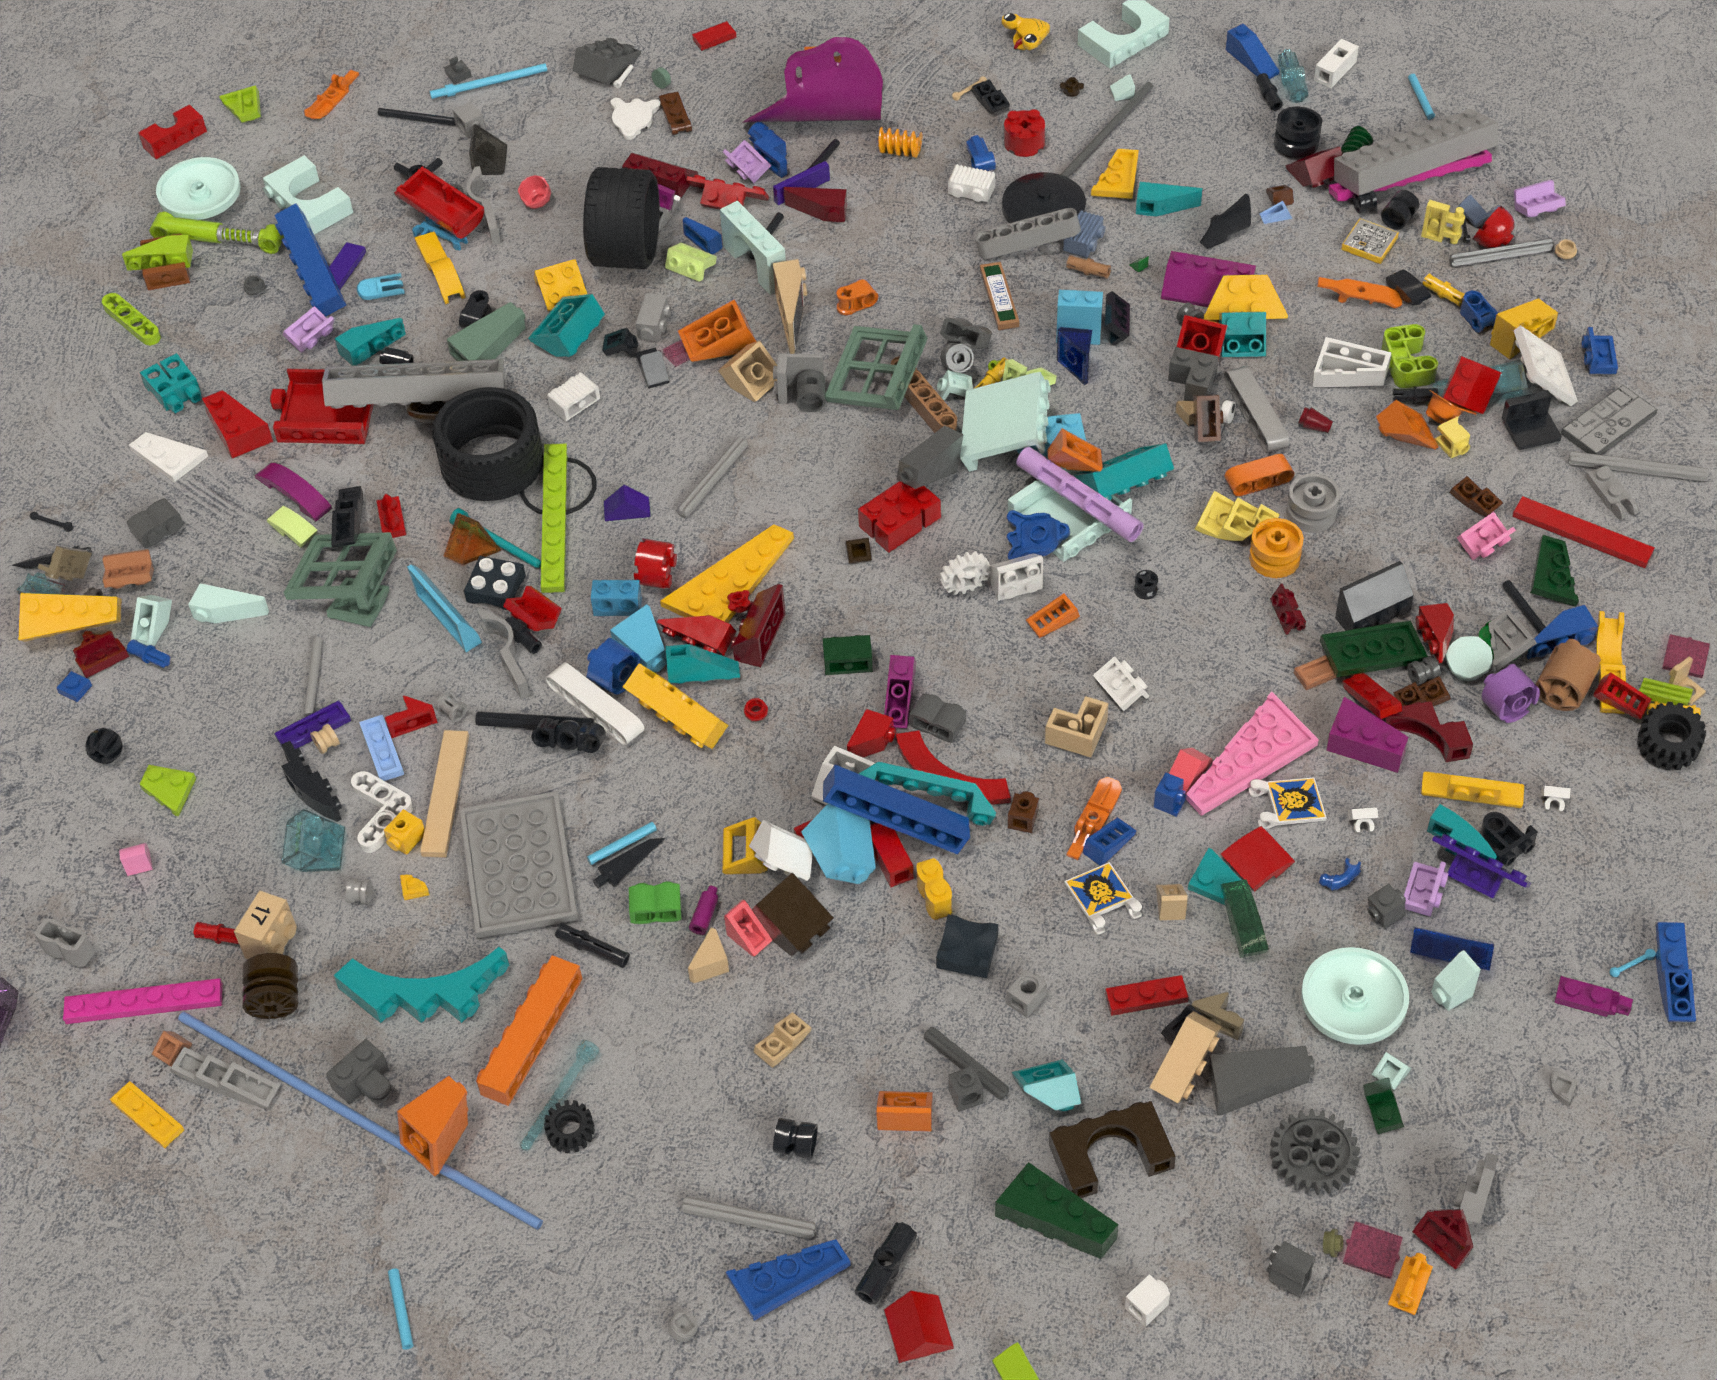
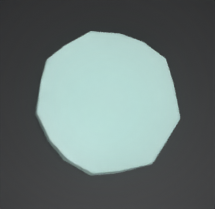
(1469, 658)

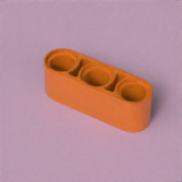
(1259, 475)

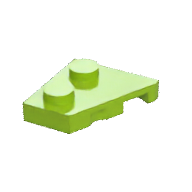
(243, 103)
(168, 786)

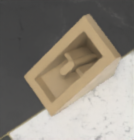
(1171, 902)
(709, 959)

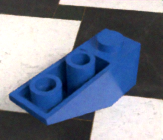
(1569, 624)

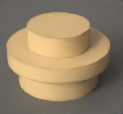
(1566, 249)

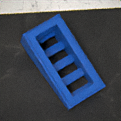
(703, 236)
(1101, 853)

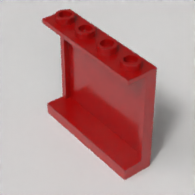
(310, 421)

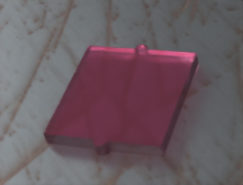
(1681, 648)
(1372, 1250)

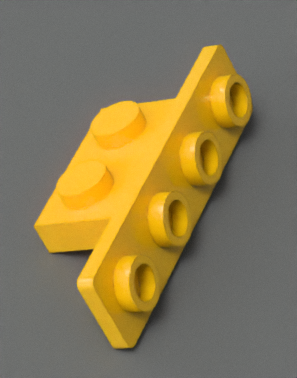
(1472, 789)

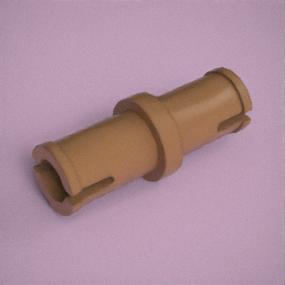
(1088, 266)

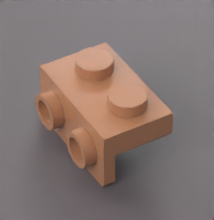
(127, 568)

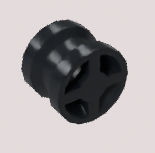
(1365, 202)
(1145, 578)

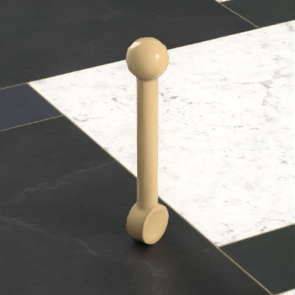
(956, 95)

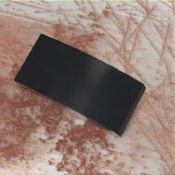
(989, 97)
(1409, 287)

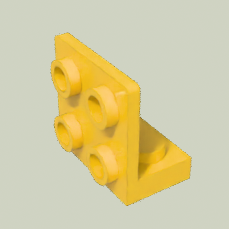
(559, 281)

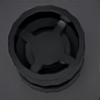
(1400, 209)
(795, 1138)

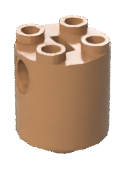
(1568, 675)

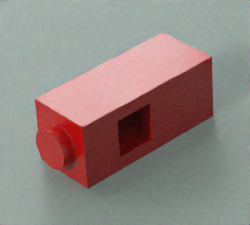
(891, 855)

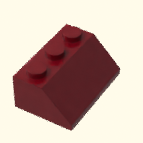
(667, 174)
(759, 627)

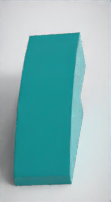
(1449, 823)

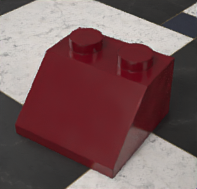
(1315, 167)

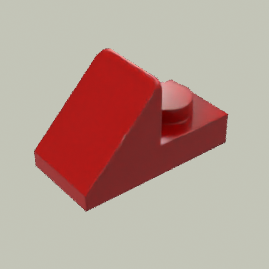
(416, 716)

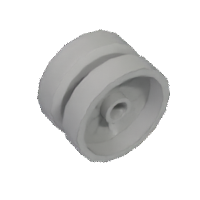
(1313, 502)

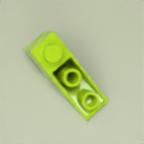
(161, 252)

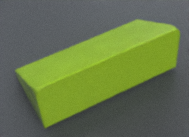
(1014, 1365)

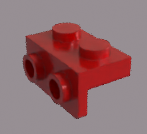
(534, 609)

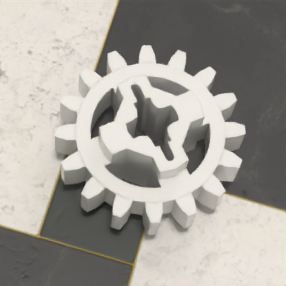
(965, 573)

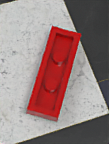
(1372, 695)
(1146, 995)

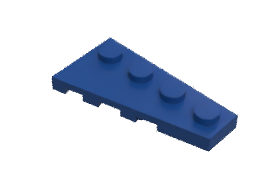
(778, 1281)

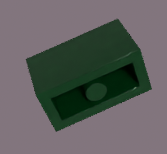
(847, 655)

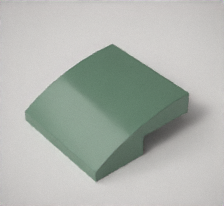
(348, 610)

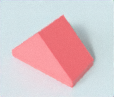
(1190, 766)
(746, 929)

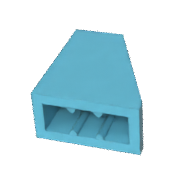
(642, 636)

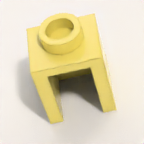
(1453, 439)

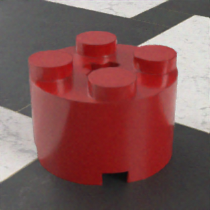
(1024, 132)
(654, 563)

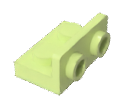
(689, 261)

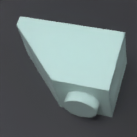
(150, 618)
(1456, 981)

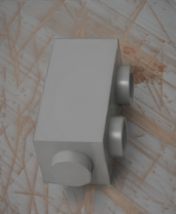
(652, 317)

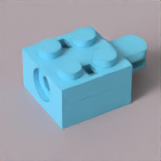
(1069, 422)

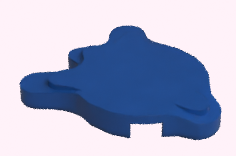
(1035, 534)

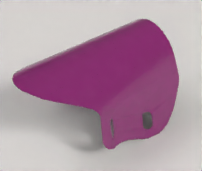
(829, 88)

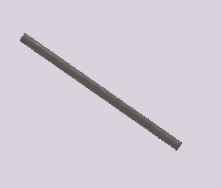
(1107, 130)

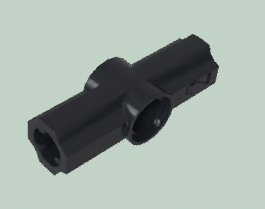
(878, 1276)

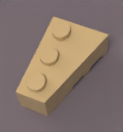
(1186, 1057)

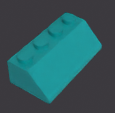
(1129, 470)

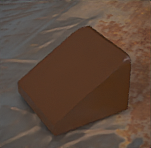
(1280, 193)

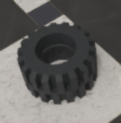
(1676, 719)

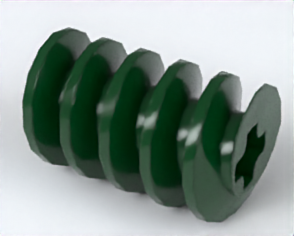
(1356, 139)

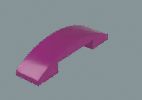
(295, 488)

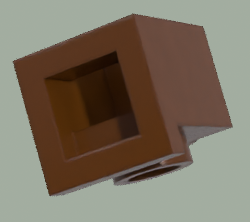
(1023, 812)

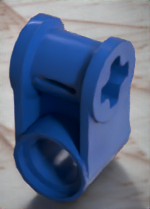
(1477, 311)

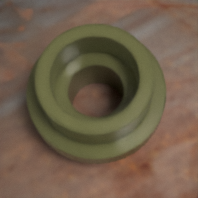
(1332, 1242)

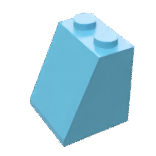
(1080, 311)
(841, 844)

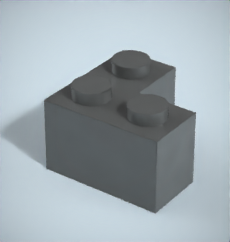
(1194, 370)

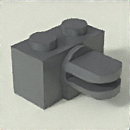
(361, 1074)

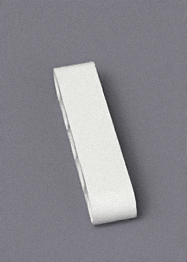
(595, 703)

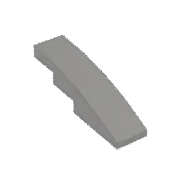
(225, 1079)

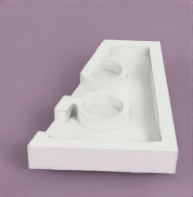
(167, 456)

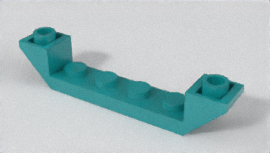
(978, 810)

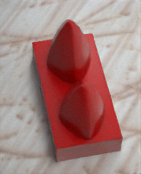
(391, 516)

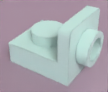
(954, 383)

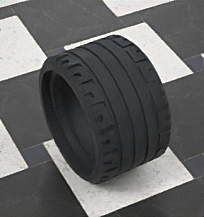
(621, 218)
(484, 413)

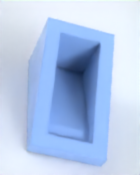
(1276, 213)

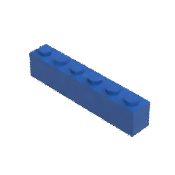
(310, 260)
(896, 809)

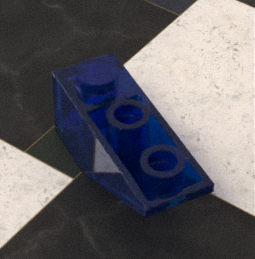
(1447, 946)

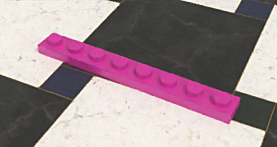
(1476, 160)

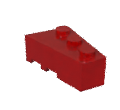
(235, 424)

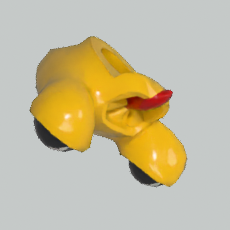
(1029, 31)

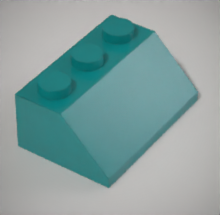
(568, 325)

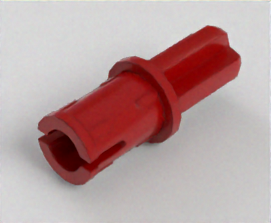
(215, 933)

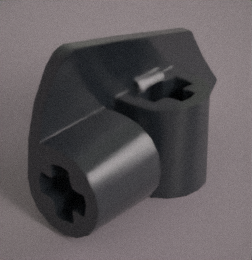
(1229, 222)

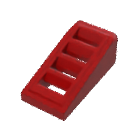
(1618, 702)

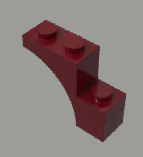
(1421, 719)

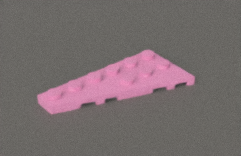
(1257, 750)

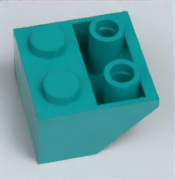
(1244, 334)

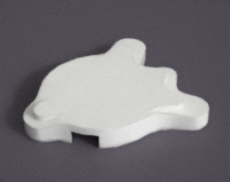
(633, 116)

